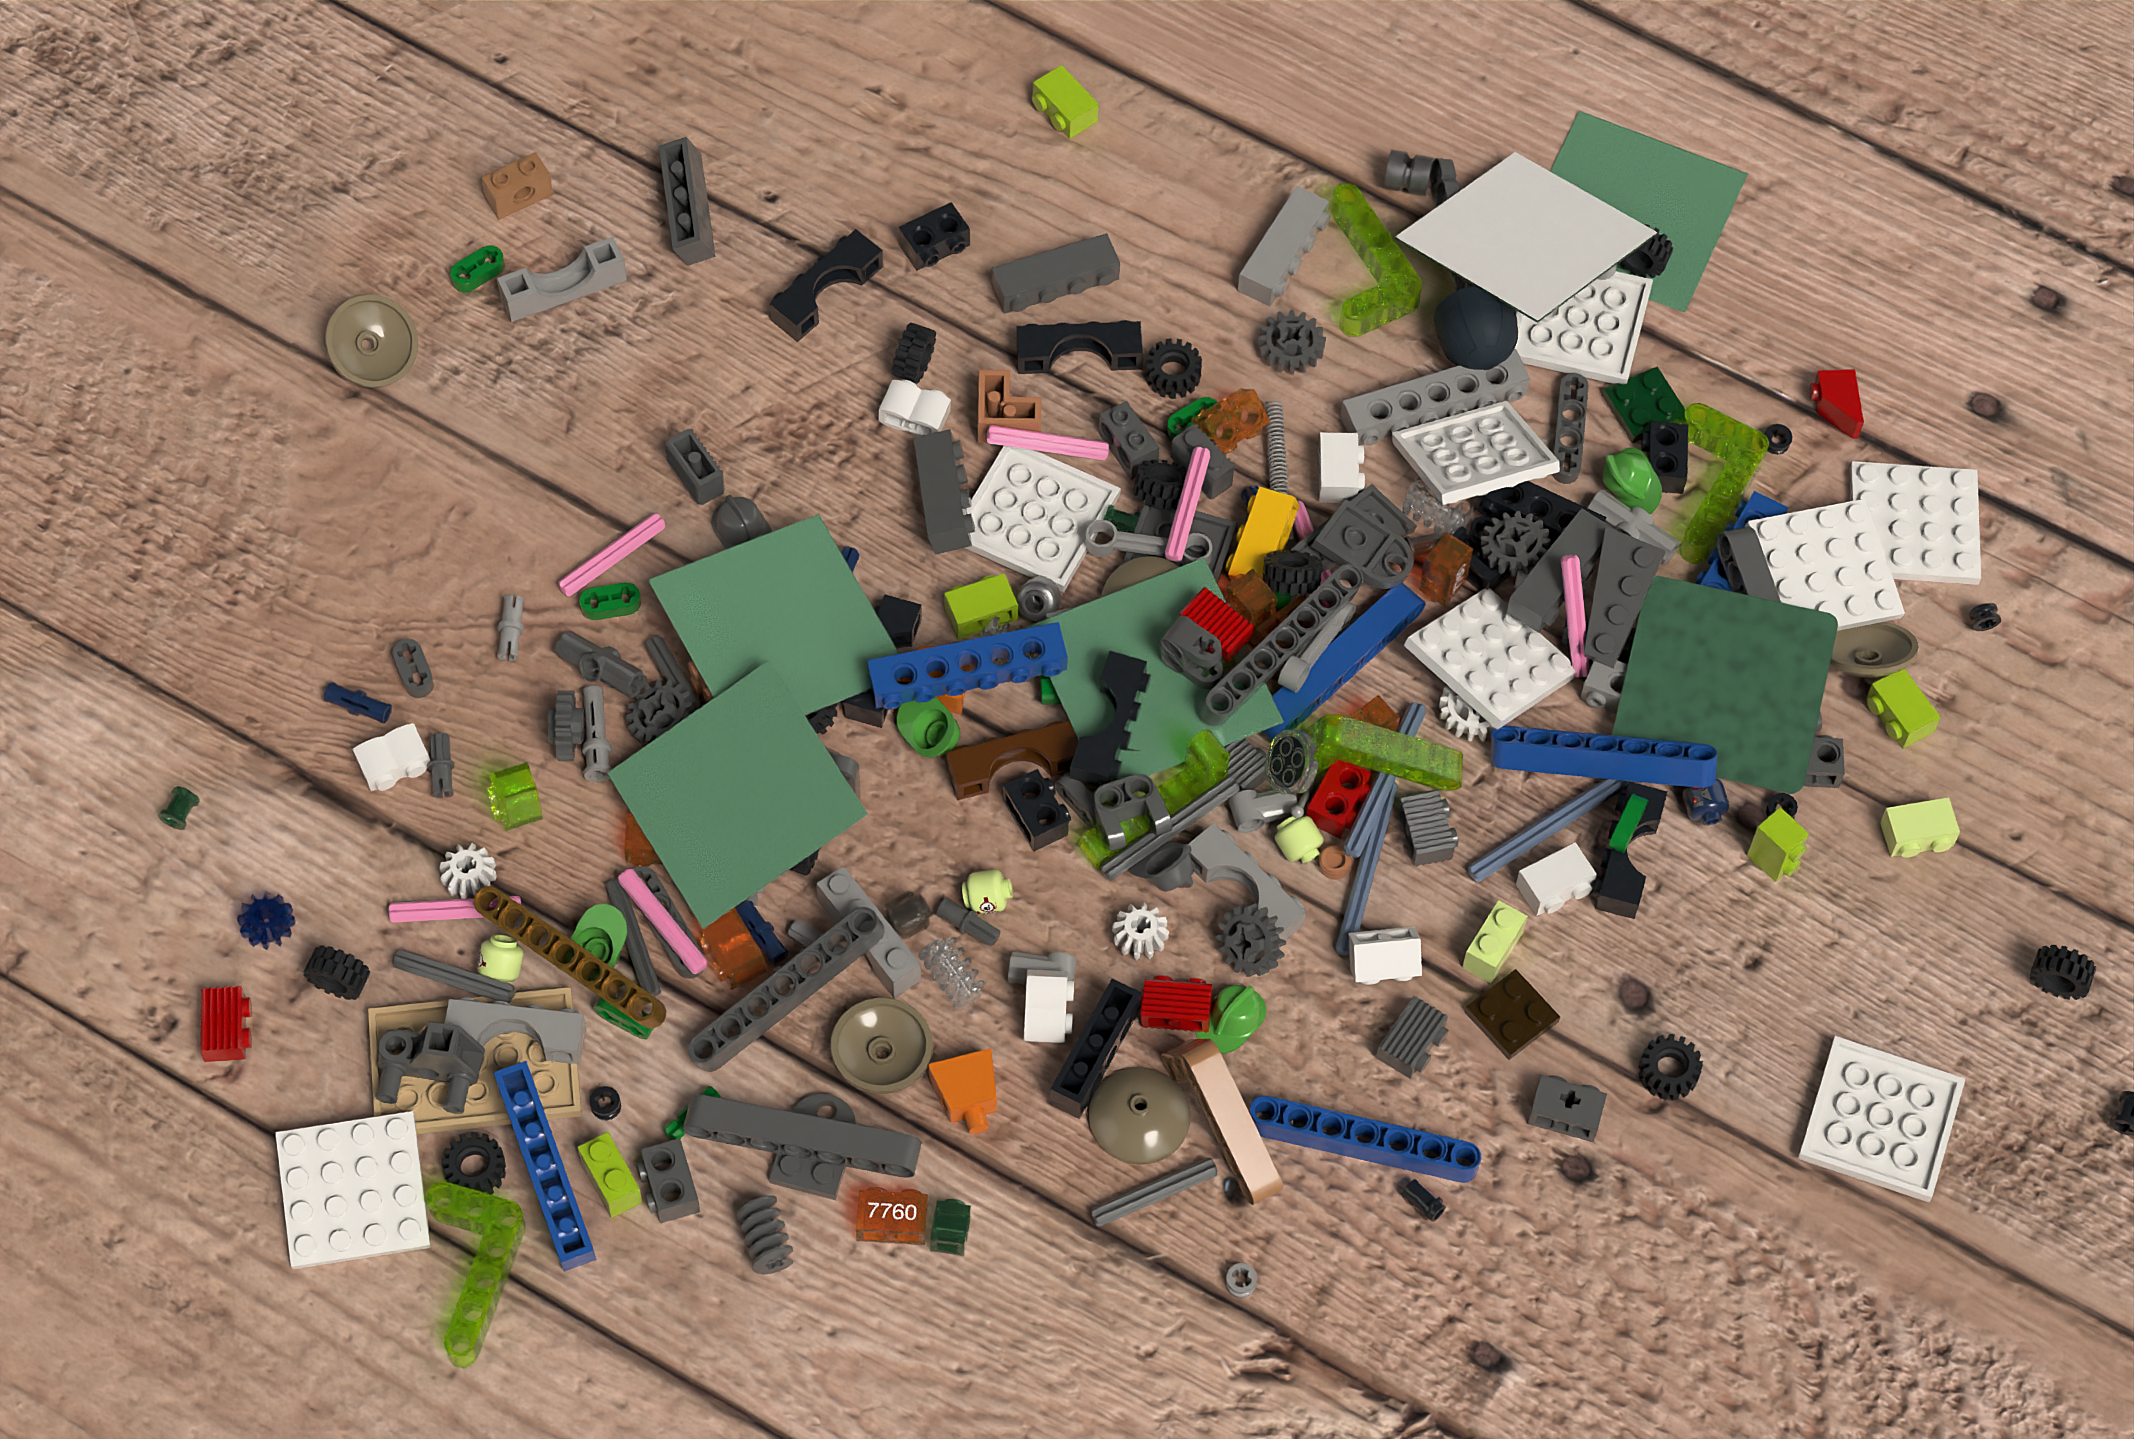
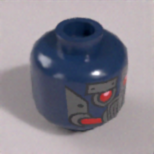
(1706, 803)

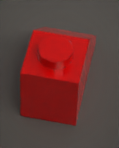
(1838, 400)

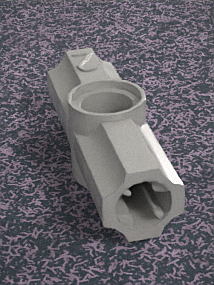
(1634, 522)

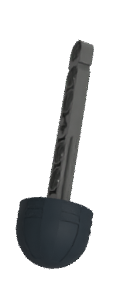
(1470, 323)

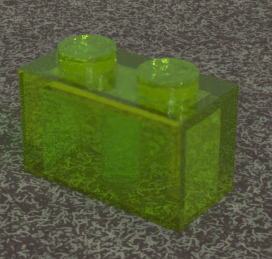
(514, 797)

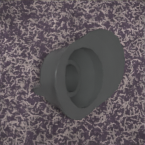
(738, 521)
(1167, 867)

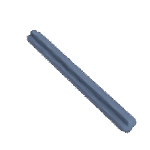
(1380, 789)
(1545, 828)
(1364, 876)

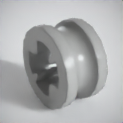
(1245, 1291)

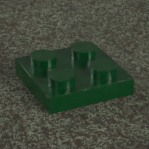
(1643, 400)

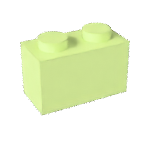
(1920, 827)
(1494, 942)

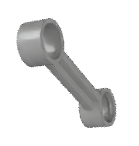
(1140, 543)
(1298, 667)

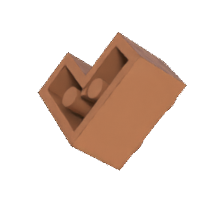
(1000, 409)

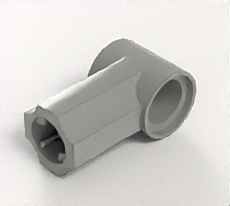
(1254, 809)
(1054, 962)

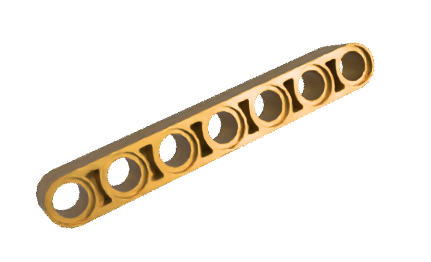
(579, 967)

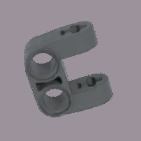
(1184, 653)
(1128, 807)

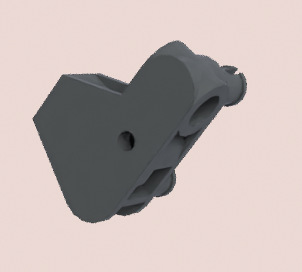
(431, 1050)

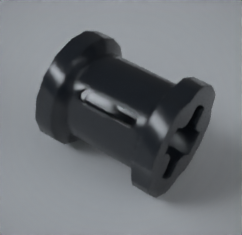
(2124, 1115)

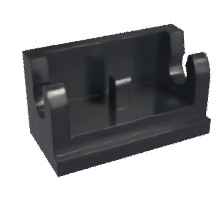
(1479, 572)

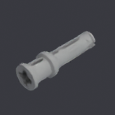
(597, 746)

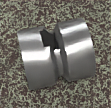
(1408, 172)

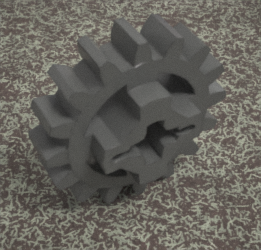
(1291, 342)
(1515, 543)
(659, 710)
(565, 725)
(1248, 940)

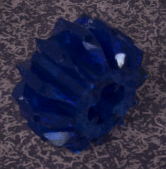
(263, 932)

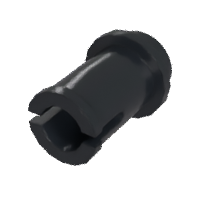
(1424, 1201)

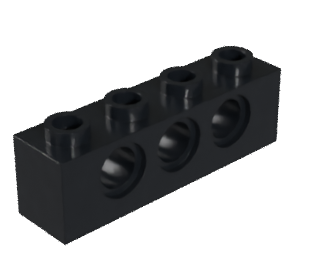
(1531, 499)
(1095, 1048)

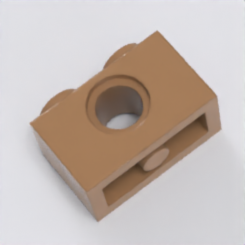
(517, 185)

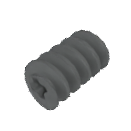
(762, 1235)

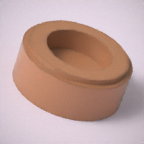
(1334, 862)

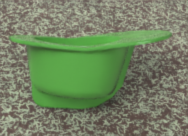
(1632, 479)
(928, 727)
(602, 933)
(1234, 1017)

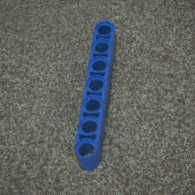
(1348, 656)
(1604, 756)
(1379, 1132)

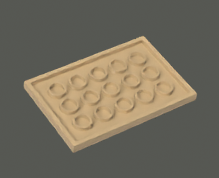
(484, 1107)

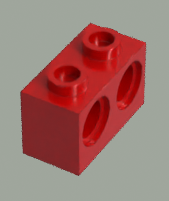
(1335, 796)

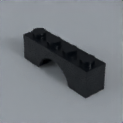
(851, 261)
(1114, 342)
(901, 622)
(1098, 755)
(1622, 883)

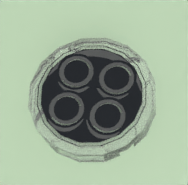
(1291, 762)

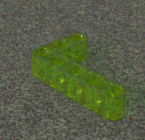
(1378, 261)
(1739, 459)
(1385, 751)
(1204, 766)
(483, 1267)

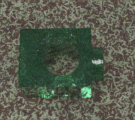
(950, 1227)

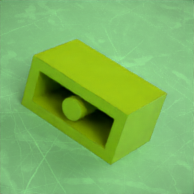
(1065, 102)
(977, 604)
(1902, 708)
(1778, 845)
(609, 1174)

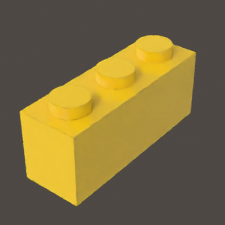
(1265, 531)

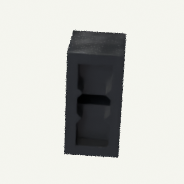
(931, 231)
(1669, 458)
(1030, 811)

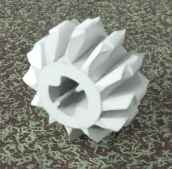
(458, 877)
(1128, 926)

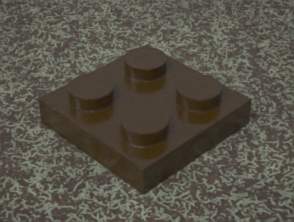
(1512, 1014)

